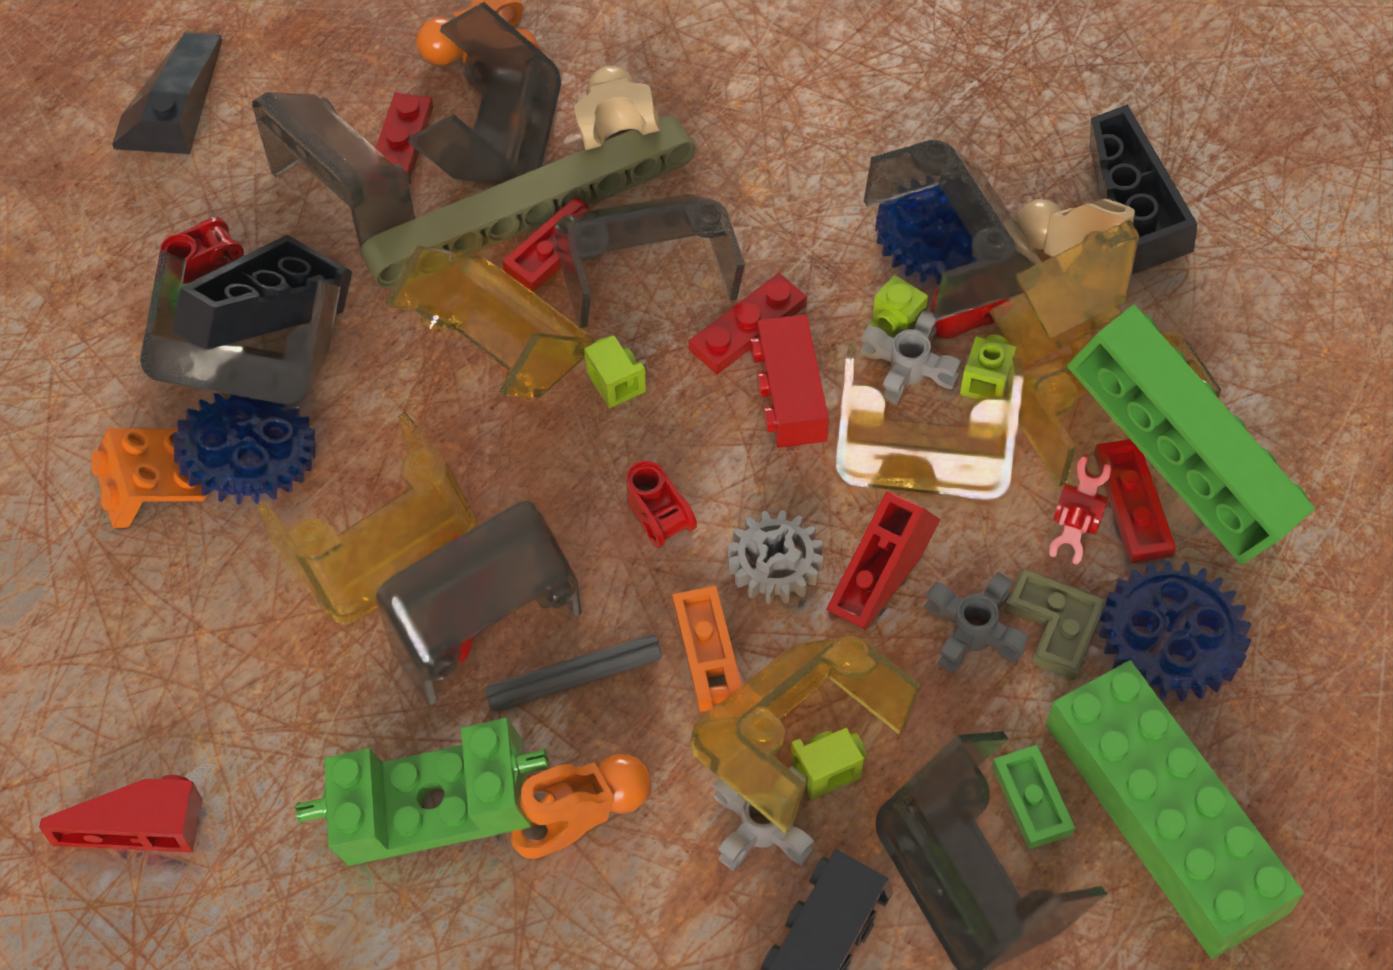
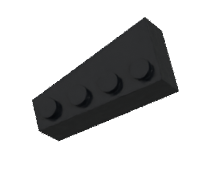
(1135, 176)
(257, 294)
(832, 918)

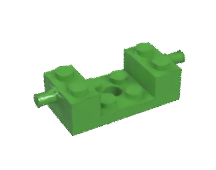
(378, 805)

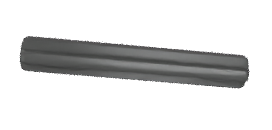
(573, 672)

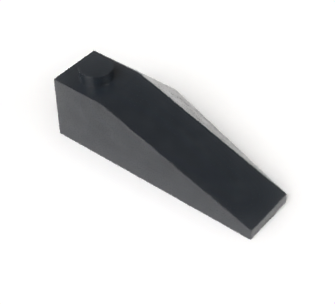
(172, 100)

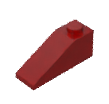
(882, 559)
(135, 817)

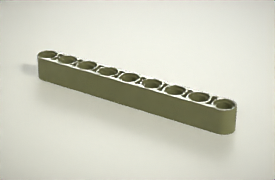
(531, 198)

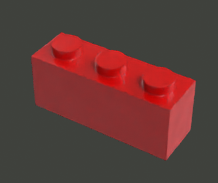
(790, 381)

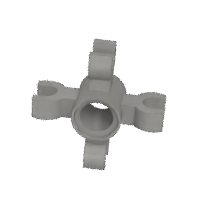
(908, 370)
(738, 844)

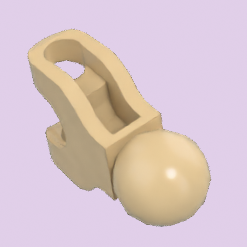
(614, 105)
(1058, 230)

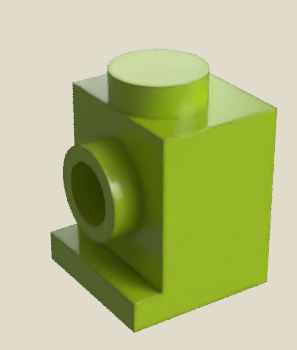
(898, 307)
(988, 362)
(614, 371)
(829, 761)

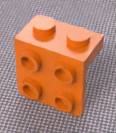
(137, 468)

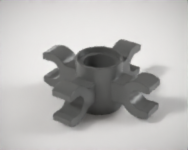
(967, 637)

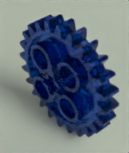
(923, 234)
(244, 447)
(1208, 655)

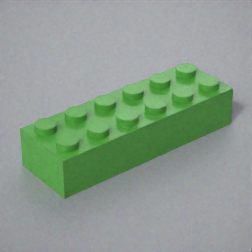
(1190, 435)
(1173, 809)

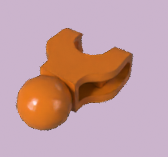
(441, 50)
(579, 800)

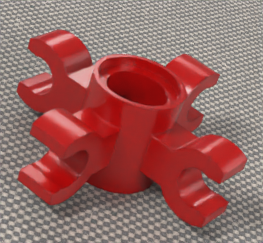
(1080, 509)

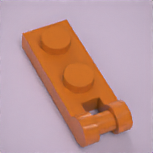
(706, 645)

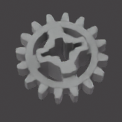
(775, 571)

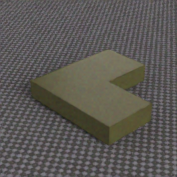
(1068, 617)

